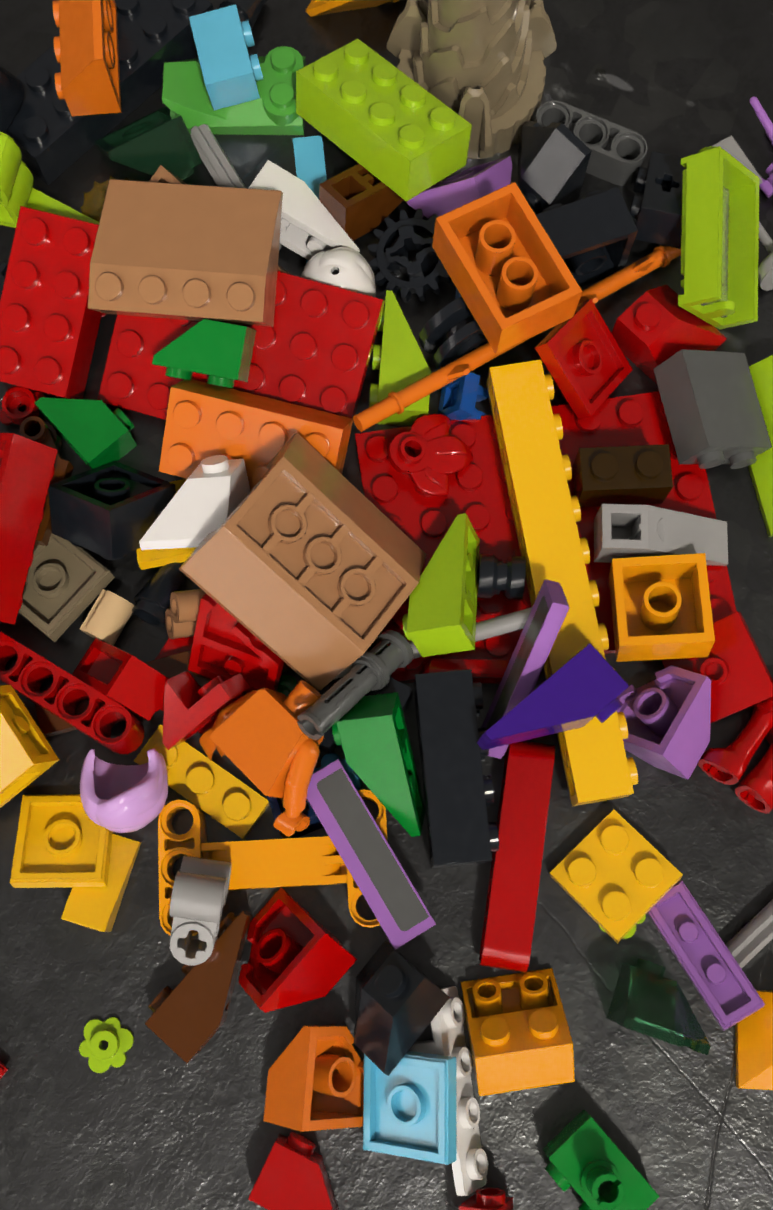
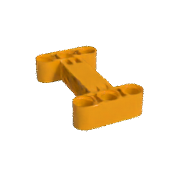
(256, 862)

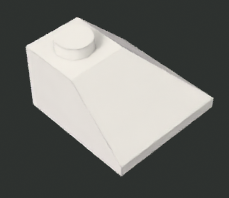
(199, 504)

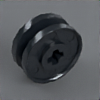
(451, 334)

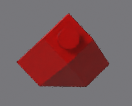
(291, 956)

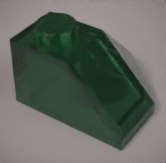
(655, 1007)

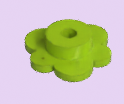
(118, 1041)

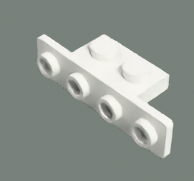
(449, 1040)

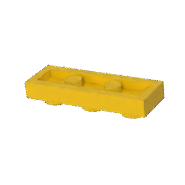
(208, 785)

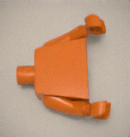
(269, 747)

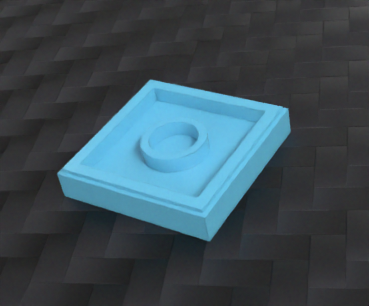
(411, 1108)

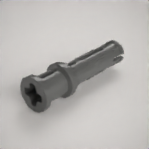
(367, 673)

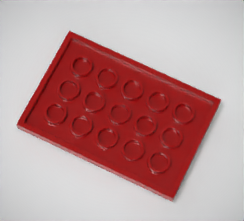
(308, 358)

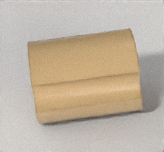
(107, 617)

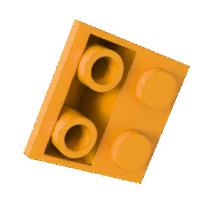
(517, 1032)

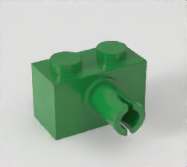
(596, 1168)

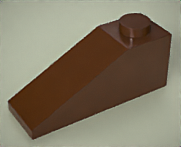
(357, 200)

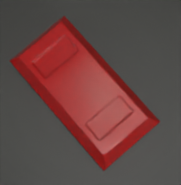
(482, 670)

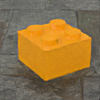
(661, 607)

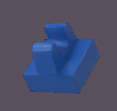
(460, 398)

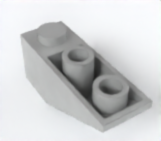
(657, 531)

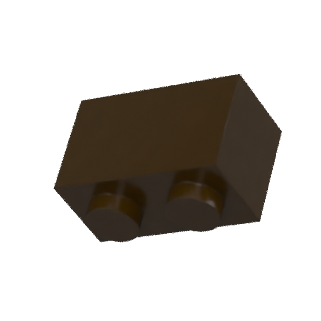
(622, 475)

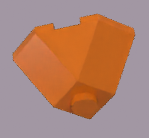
(316, 1082)

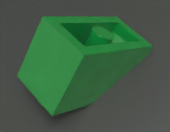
(90, 428)

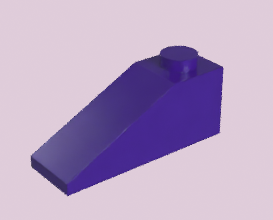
(564, 702)

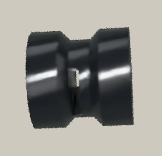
(500, 576)

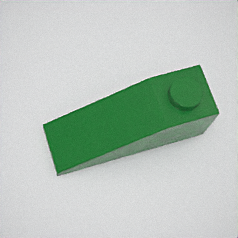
(381, 756)

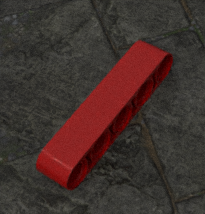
(65, 695)
(518, 863)

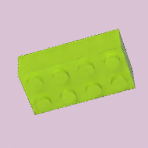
(382, 119)

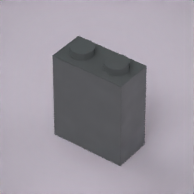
(712, 408)

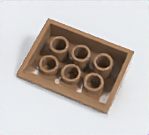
(187, 252)

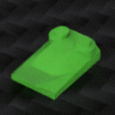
(270, 115)

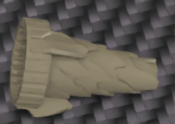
(479, 62)

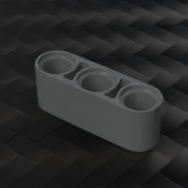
(607, 140)

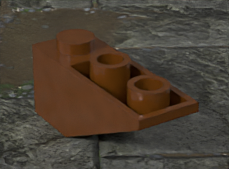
(201, 1001)

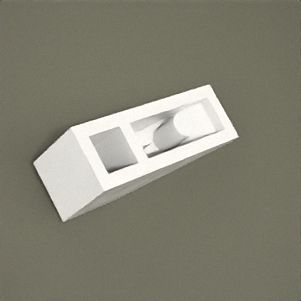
(304, 220)

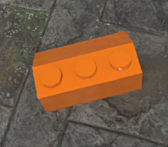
(87, 56)

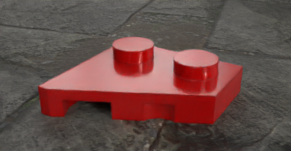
(227, 648)

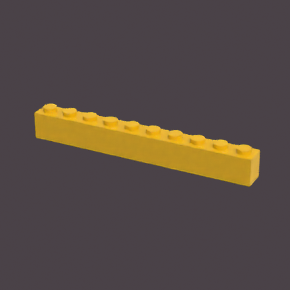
(553, 551)

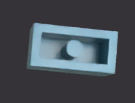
(224, 56)

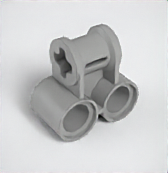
(197, 905)

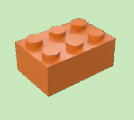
(505, 267)

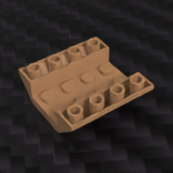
(308, 565)

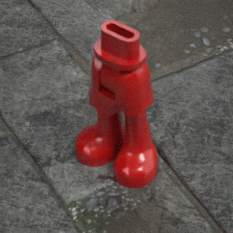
(730, 763)

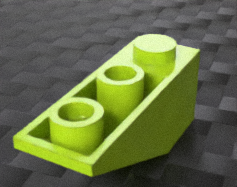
(399, 363)

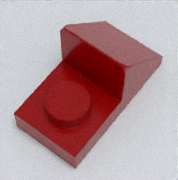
(192, 707)

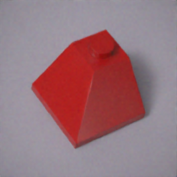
(659, 328)

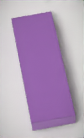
(704, 957)

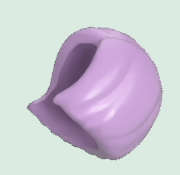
(123, 795)

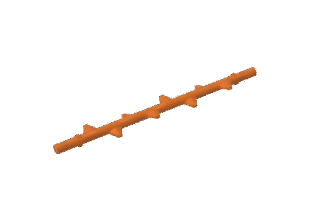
(464, 365)

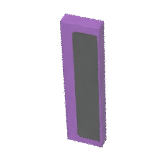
(529, 655)
(367, 855)

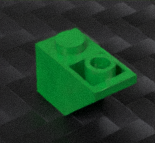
(210, 349)

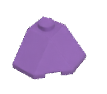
(463, 187)
(669, 720)

